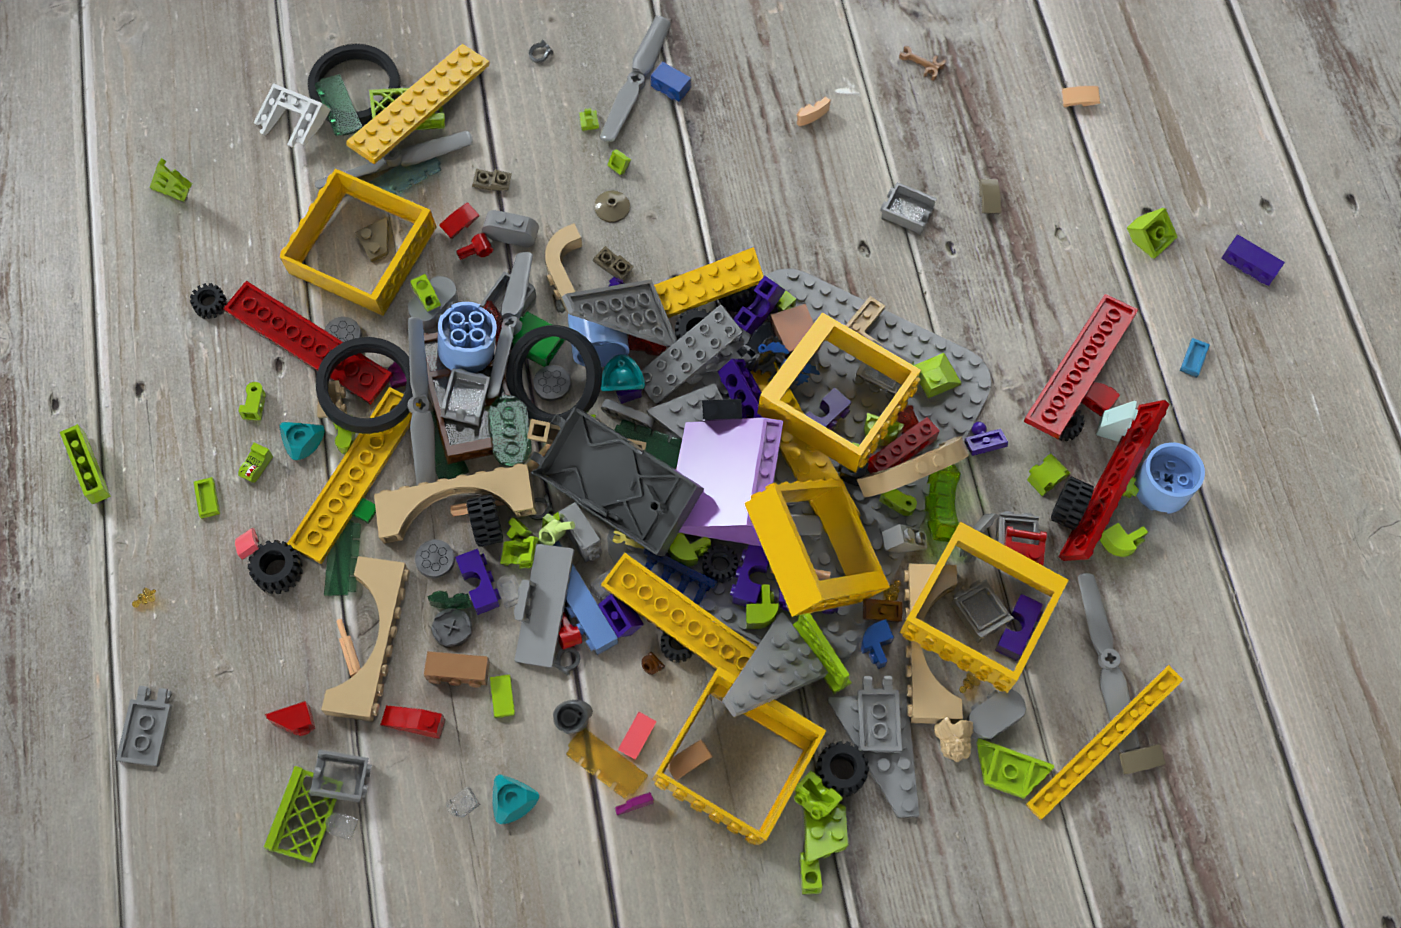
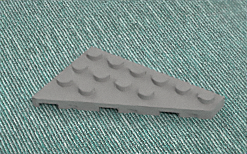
(626, 308)
(683, 409)
(775, 669)
(890, 770)

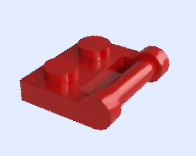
(1031, 551)

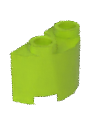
(893, 431)
(1047, 475)
(519, 552)
(815, 797)

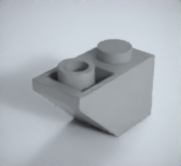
(904, 539)

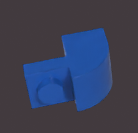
(874, 638)

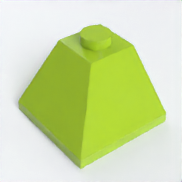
(1152, 232)
(937, 375)

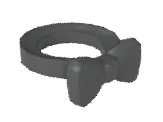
(540, 45)
(545, 500)
(566, 670)

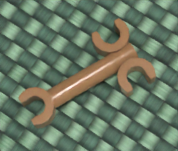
(932, 68)

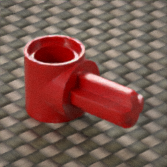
(479, 245)
(568, 635)

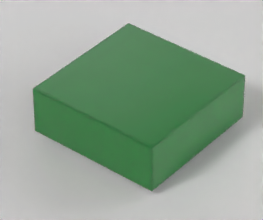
(365, 511)

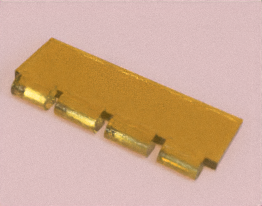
(612, 765)

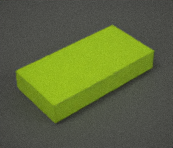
(206, 497)
(502, 696)

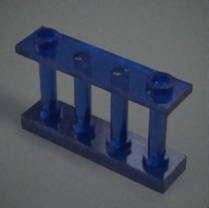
(687, 574)

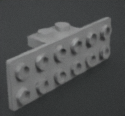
(691, 355)
(542, 605)

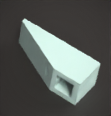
(1116, 421)

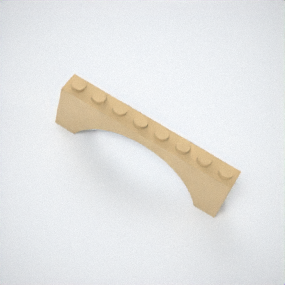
(400, 507)
(360, 694)
(928, 698)

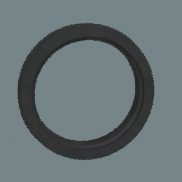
(353, 52)
(351, 348)
(589, 356)

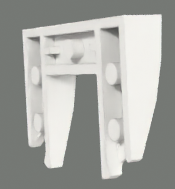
(278, 100)

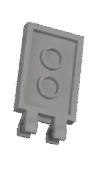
(879, 717)
(145, 728)

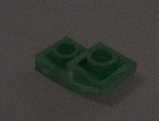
(442, 600)

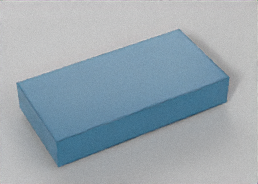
(1194, 357)

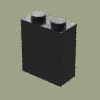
(722, 409)

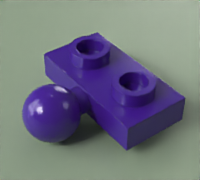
(985, 441)

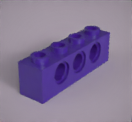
(741, 386)

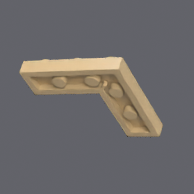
(865, 317)

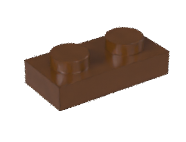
(882, 609)

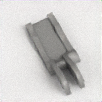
(984, 522)

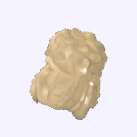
(954, 738)

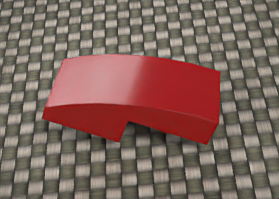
(460, 218)

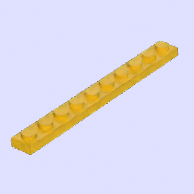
(1104, 742)

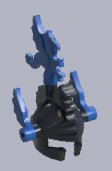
(767, 349)

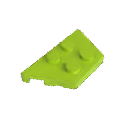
(170, 182)
(1009, 769)
(825, 834)

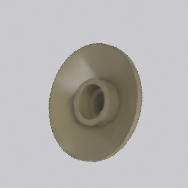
(612, 212)

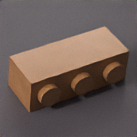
(456, 669)

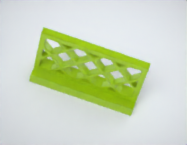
(435, 121)
(811, 633)
(284, 813)

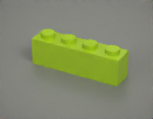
(85, 464)

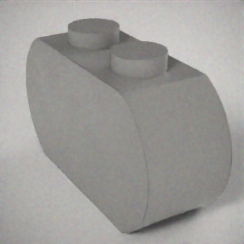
(510, 228)
(447, 295)
(996, 714)

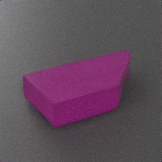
(398, 379)
(635, 803)

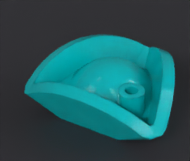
(622, 374)
(301, 438)
(512, 799)

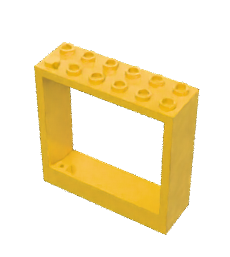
(319, 214)
(812, 432)
(788, 554)
(1006, 561)
(770, 715)

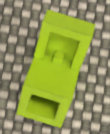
(1119, 543)
(687, 553)
(763, 614)

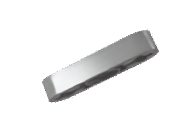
(624, 412)

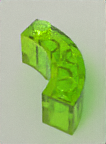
(941, 503)

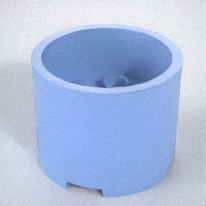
(466, 337)
(605, 340)
(1169, 477)

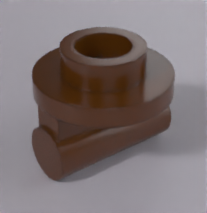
(651, 664)

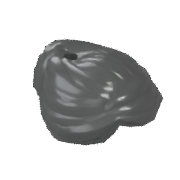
(567, 717)

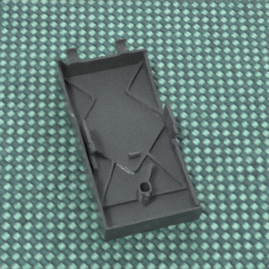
(618, 481)

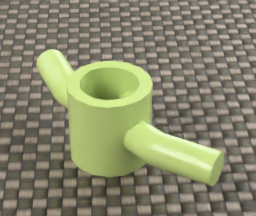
(554, 531)

